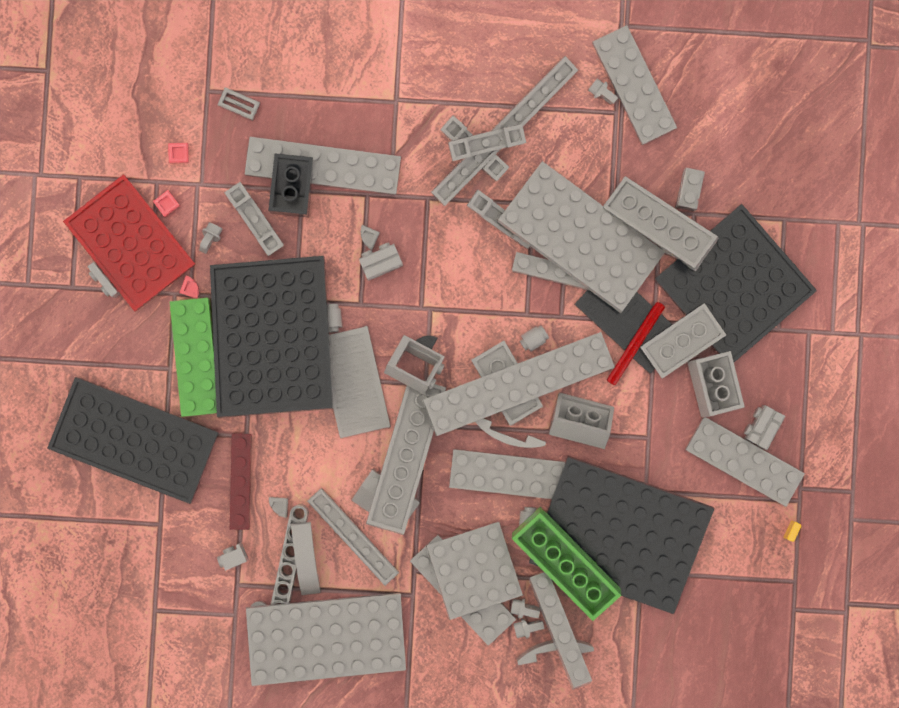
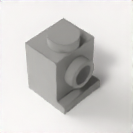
(233, 557)

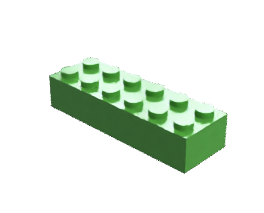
(194, 355)
(566, 563)

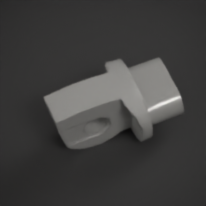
(600, 89)
(210, 234)
(520, 608)
(523, 628)

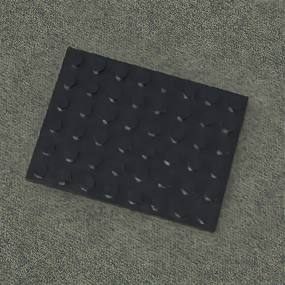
(271, 337)
(631, 530)

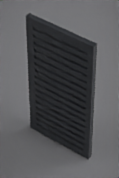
(624, 325)

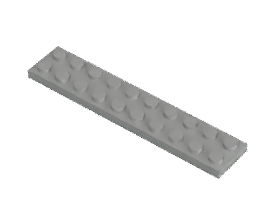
(518, 384)

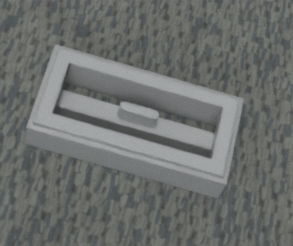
(253, 110)

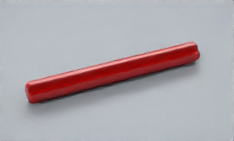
(636, 342)

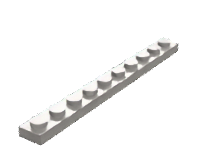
(520, 114)

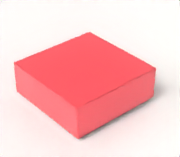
(178, 152)
(166, 203)

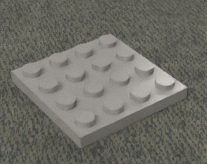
(474, 570)

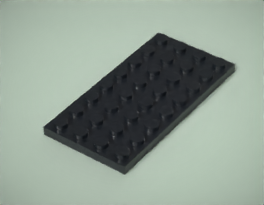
(133, 440)

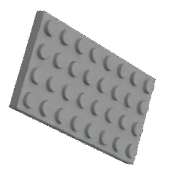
(581, 237)
(325, 639)

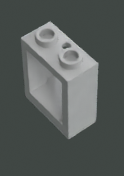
(420, 351)

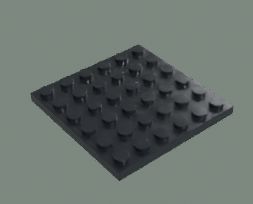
(741, 281)

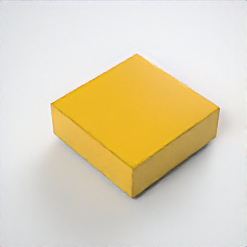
(792, 531)

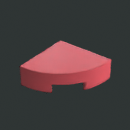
(190, 288)

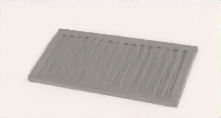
(356, 384)

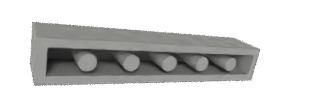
(560, 630)

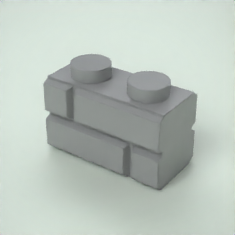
(690, 189)
(381, 261)
(764, 426)

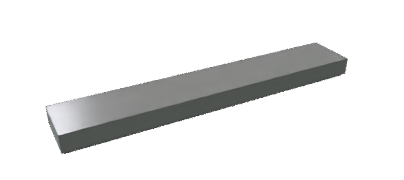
(353, 536)

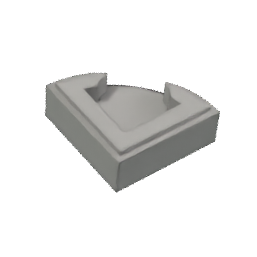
(369, 236)
(279, 505)

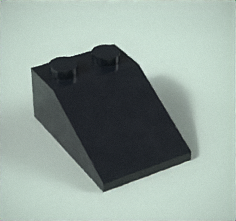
(291, 185)

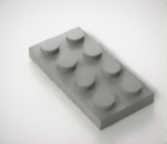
(683, 340)
(494, 360)

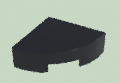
(428, 341)

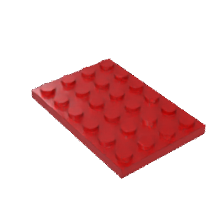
(129, 243)

